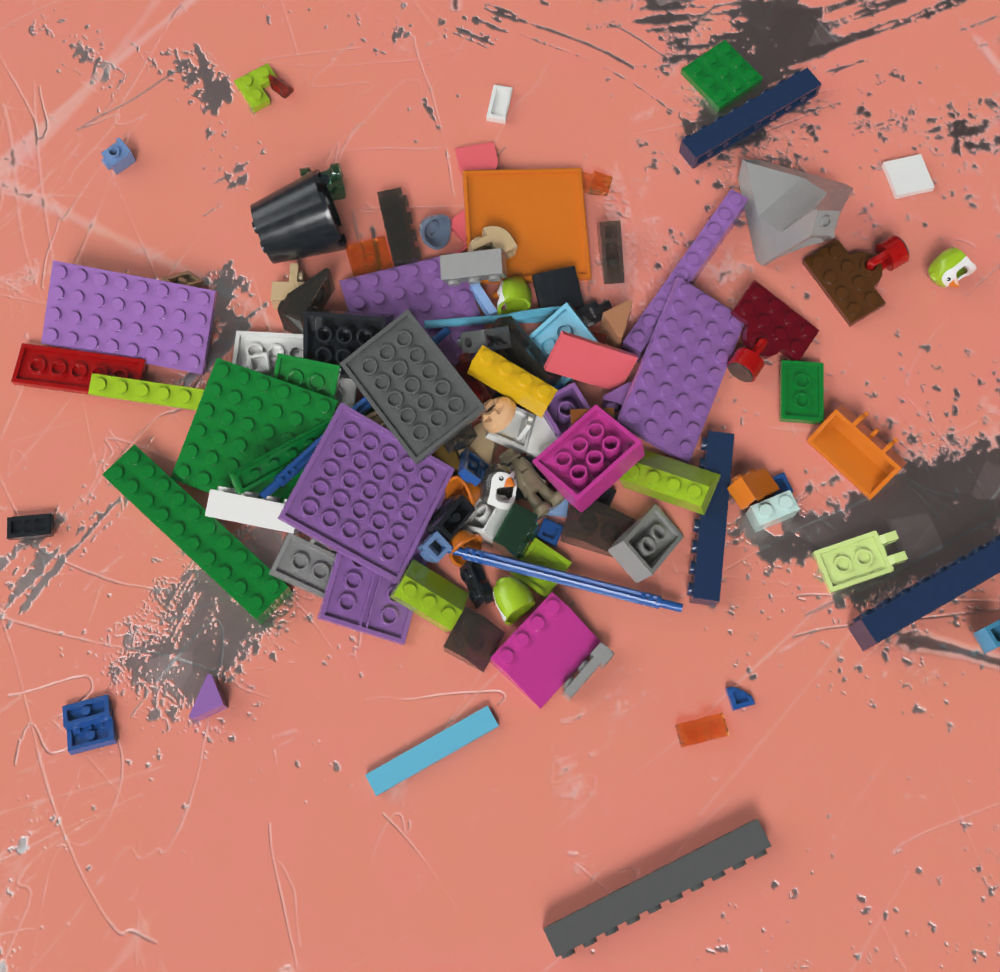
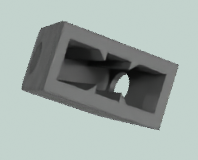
(473, 340)

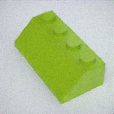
(672, 482)

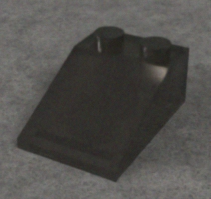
(309, 295)
(595, 527)

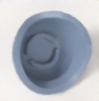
(435, 231)

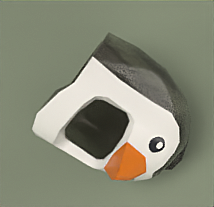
(499, 480)

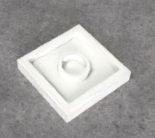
(908, 176)

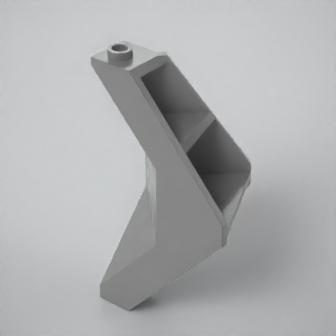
(788, 208)

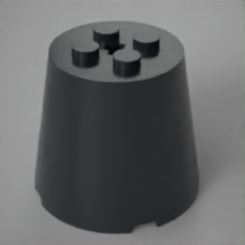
(298, 220)

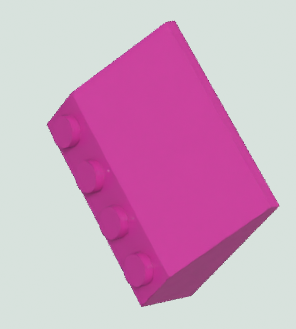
(589, 457)
(545, 650)

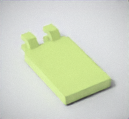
(857, 560)

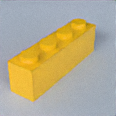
(512, 381)

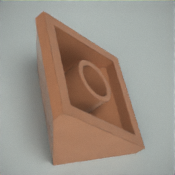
(615, 322)

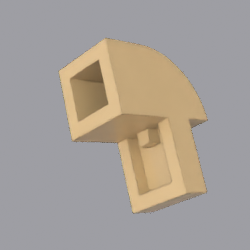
(493, 238)
(281, 289)

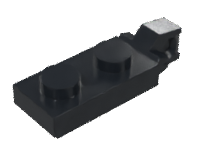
(592, 312)

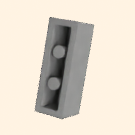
(473, 267)

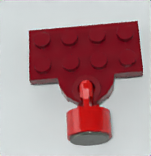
(768, 330)

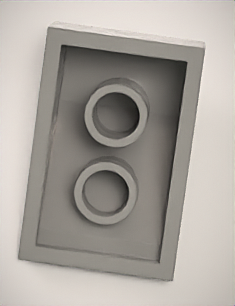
(646, 544)

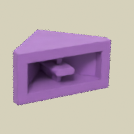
(209, 700)

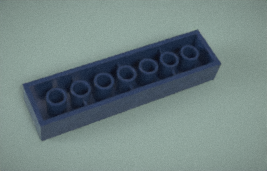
(927, 595)

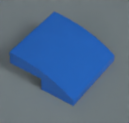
(89, 724)

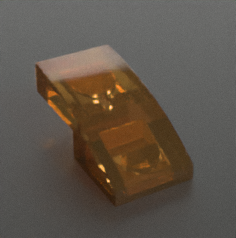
(596, 183)
(702, 730)

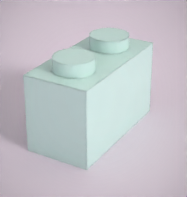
(772, 511)

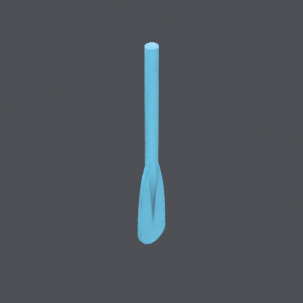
(527, 316)

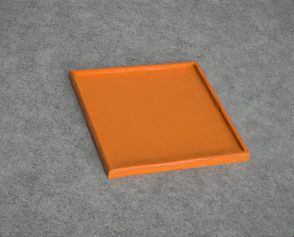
(538, 210)

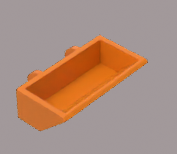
(857, 451)

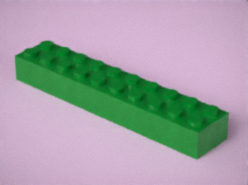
(197, 535)

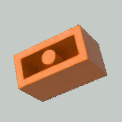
(752, 487)

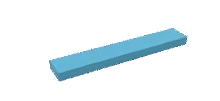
(431, 750)

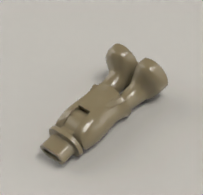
(530, 483)

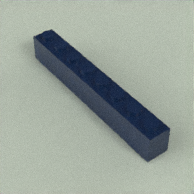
(749, 117)
(711, 527)

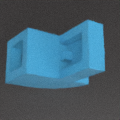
(988, 637)

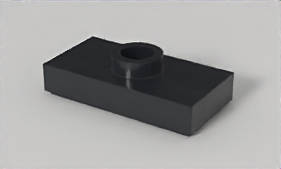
(30, 526)

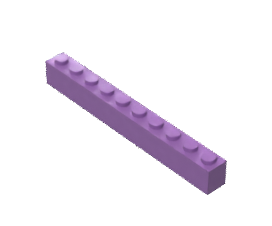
(688, 268)

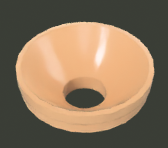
(498, 414)

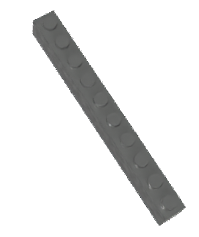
(655, 888)

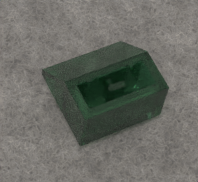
(516, 532)

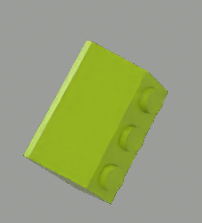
(430, 596)

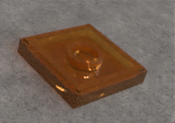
(369, 256)

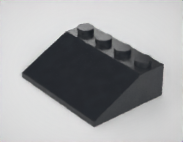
(336, 334)

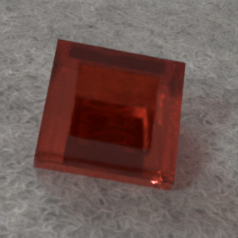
(280, 86)

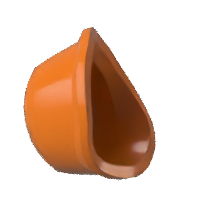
(458, 486)
(462, 539)

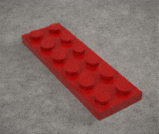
(70, 369)

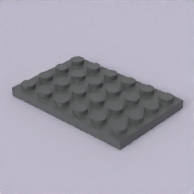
(413, 387)

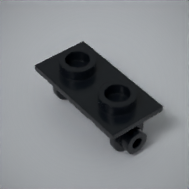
(472, 574)

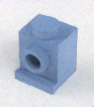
(117, 157)
(431, 549)

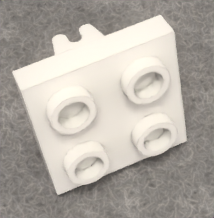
(517, 433)

